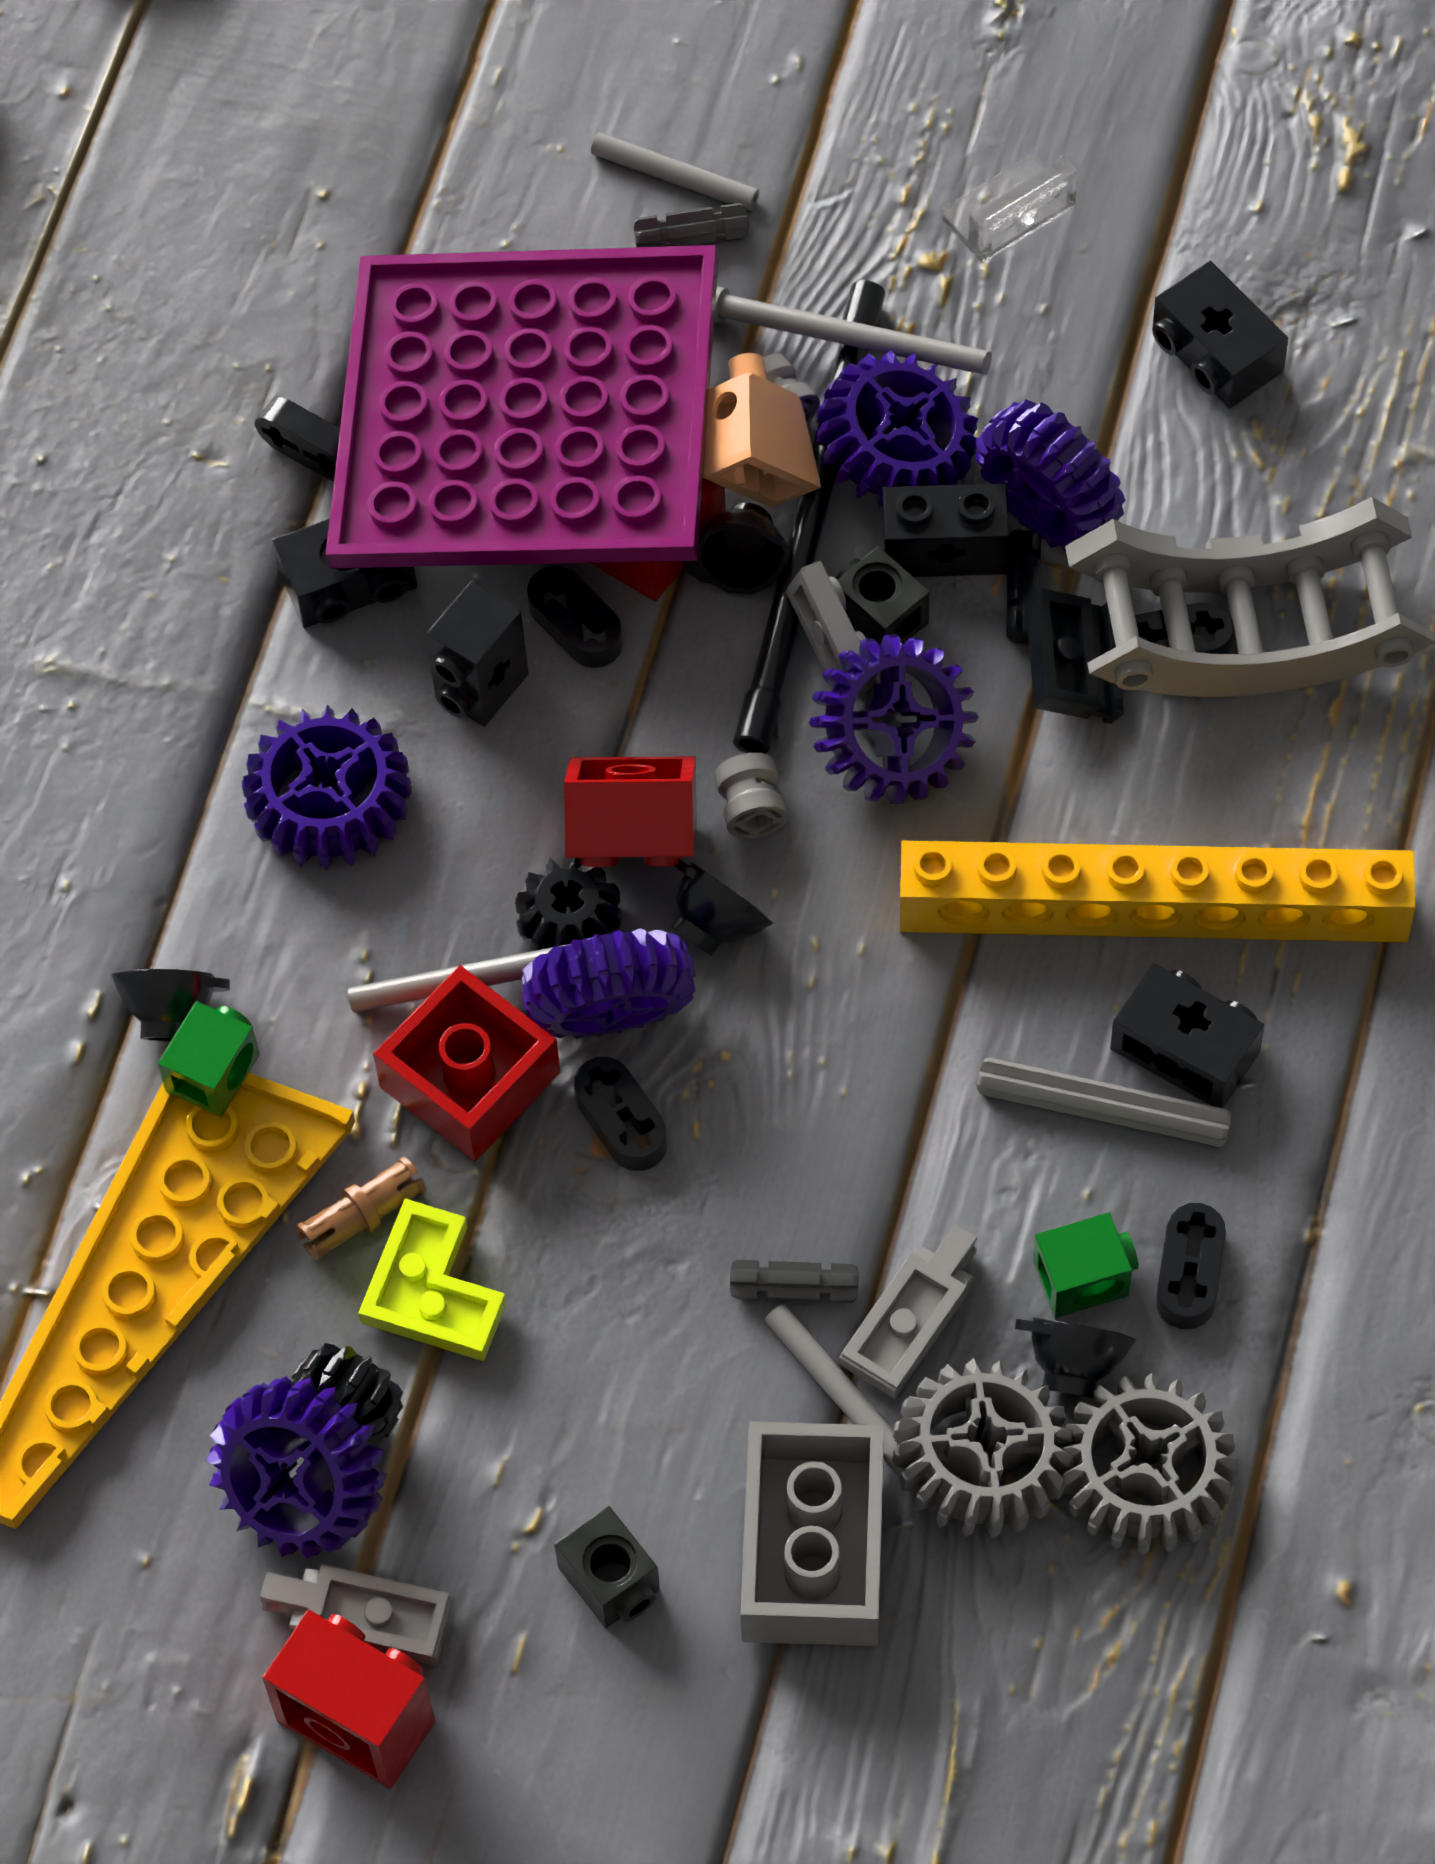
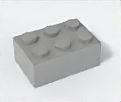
(812, 1534)

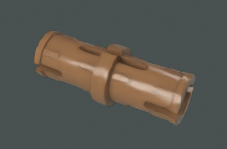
(360, 1208)

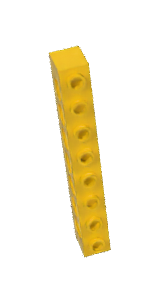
(1157, 891)

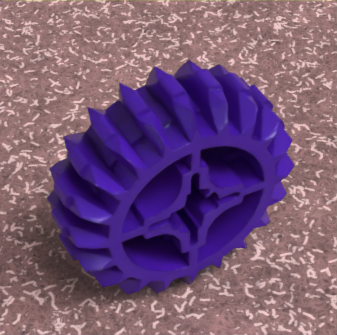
(899, 403)
(1050, 472)
(894, 696)
(318, 819)
(608, 983)
(333, 1485)

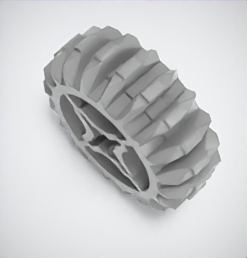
(1185, 1433)
(1029, 1436)

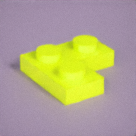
(416, 1294)

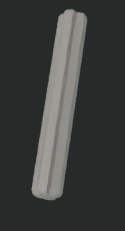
(1104, 1102)

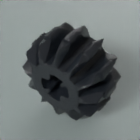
(567, 890)
(355, 1382)

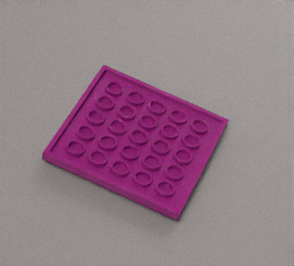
(525, 408)

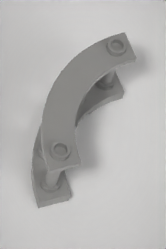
(1234, 566)

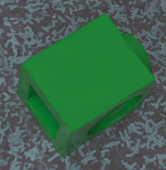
(209, 1057)
(1084, 1264)

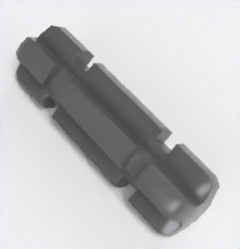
(692, 226)
(794, 1281)

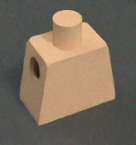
(758, 436)

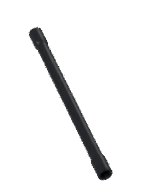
(763, 699)

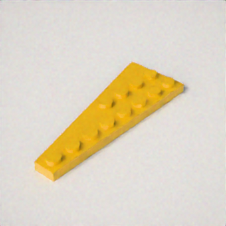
(159, 1247)

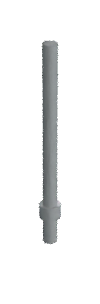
(850, 333)

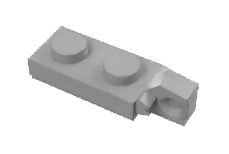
(822, 613)
(911, 1314)
(383, 1609)

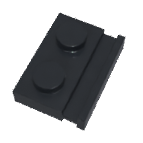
(1063, 638)

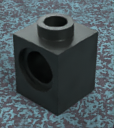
(882, 576)
(605, 1541)

